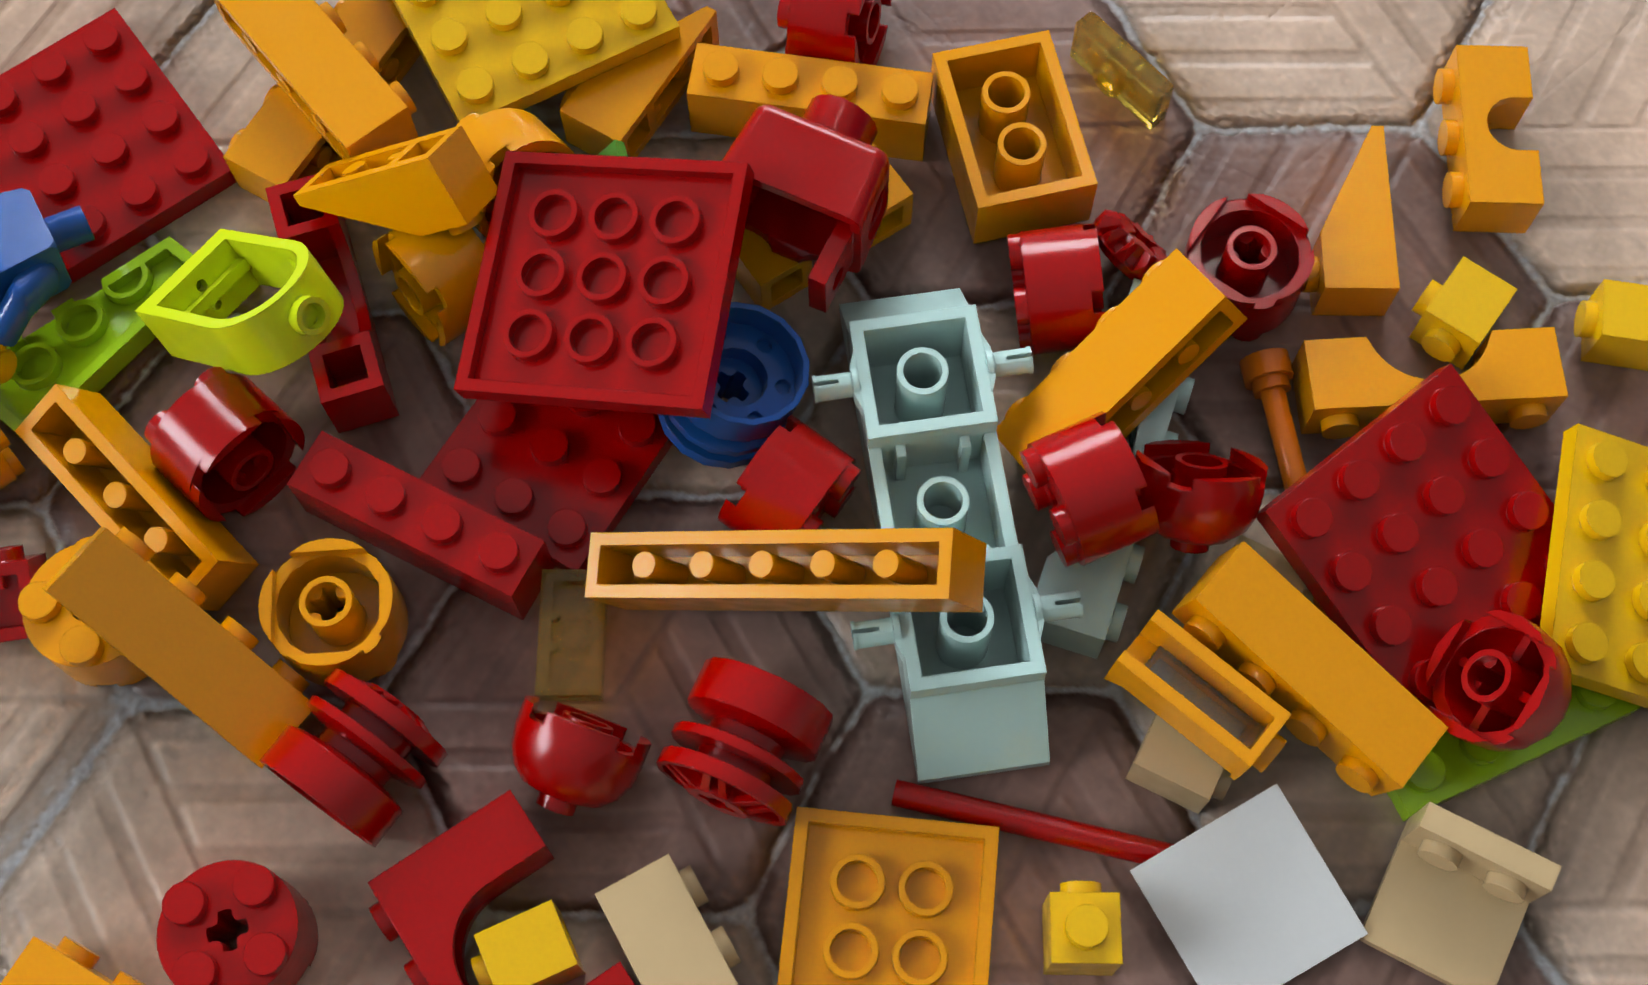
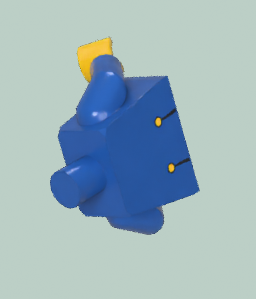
(31, 264)

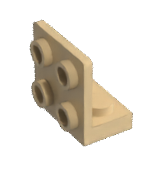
(1454, 898)

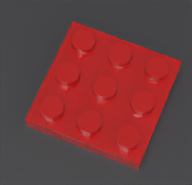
(551, 469)

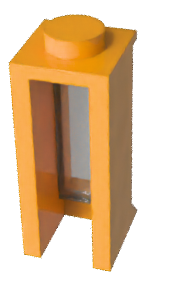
(1201, 696)

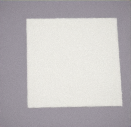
(1249, 897)

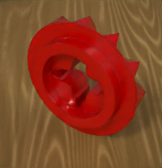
(1127, 244)

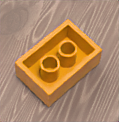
(1012, 136)

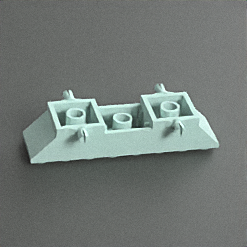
(936, 462)

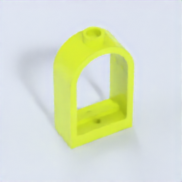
(230, 269)

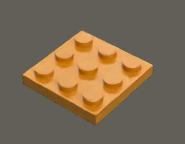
(888, 901)

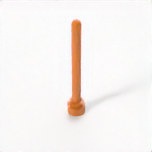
(1269, 378)

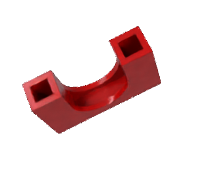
(448, 882)

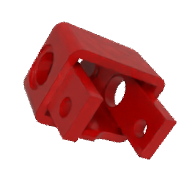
(815, 187)

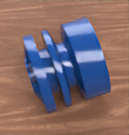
(762, 378)

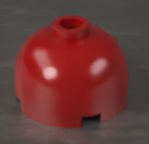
(1200, 495)
(1499, 682)
(574, 757)

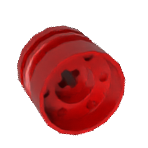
(751, 728)
(355, 755)

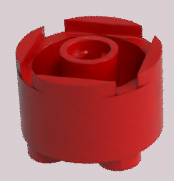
(834, 29)
(1255, 256)
(1056, 286)
(224, 444)
(792, 482)
(1090, 489)
(205, 914)

